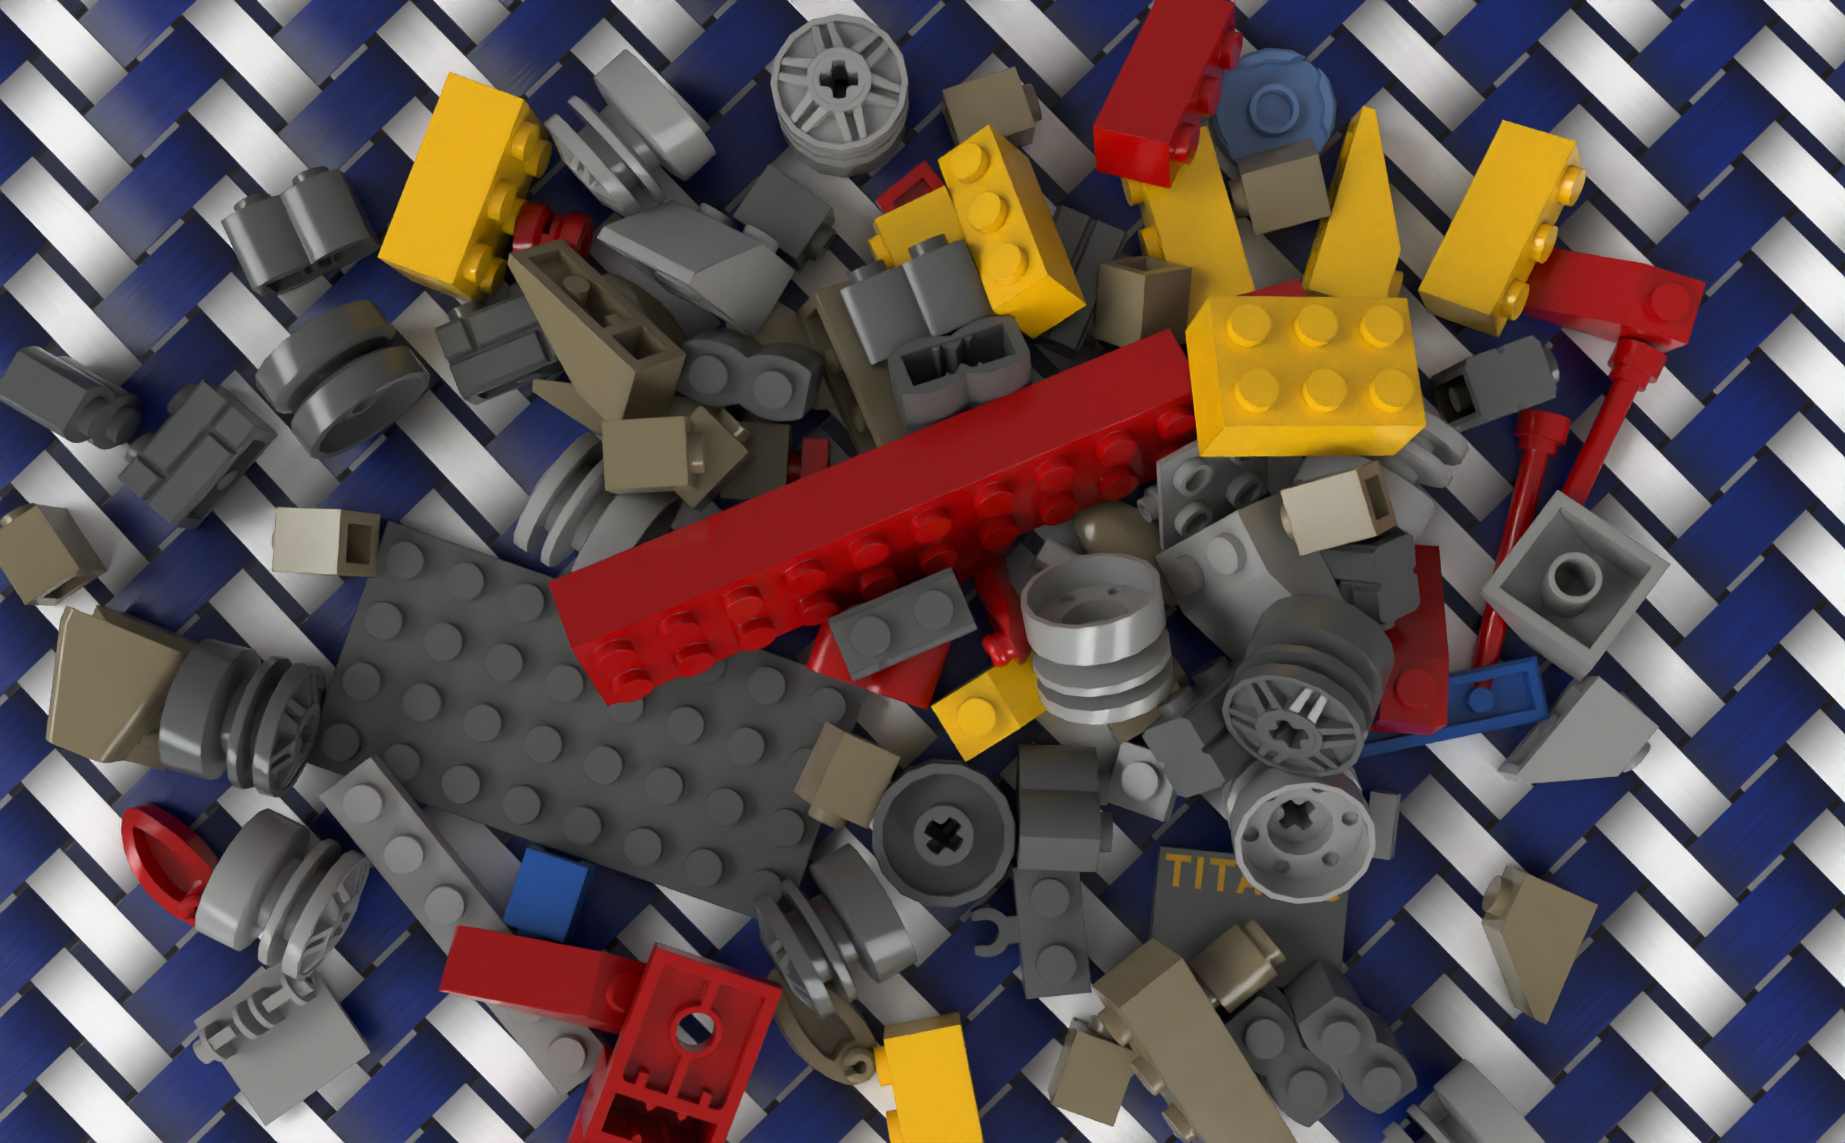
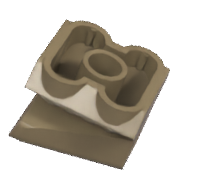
(112, 685)

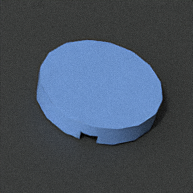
(1272, 103)

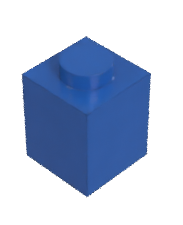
(549, 894)

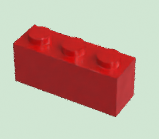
(1166, 90)

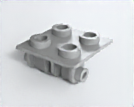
(1200, 491)
(280, 1039)

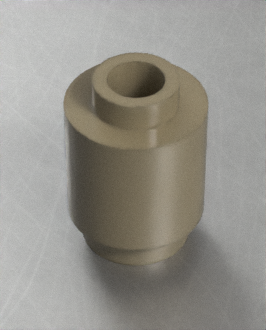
(1236, 965)

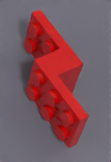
(672, 1090)

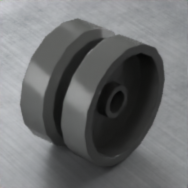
(342, 378)
(949, 869)

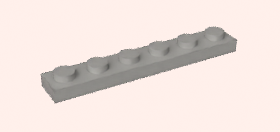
(447, 894)

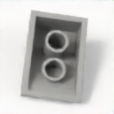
(1238, 571)

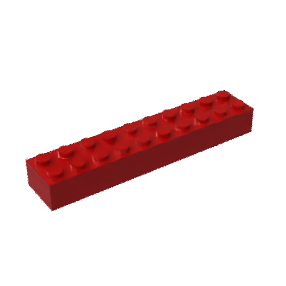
(877, 520)

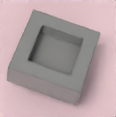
(1141, 783)
(1385, 814)

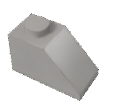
(1587, 737)

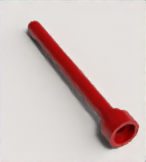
(1632, 369)
(1538, 439)

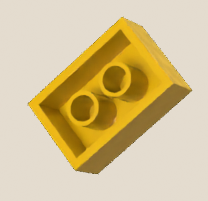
(466, 190)
(1304, 376)

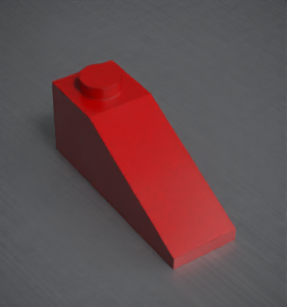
(1614, 299)
(1418, 684)
(542, 977)

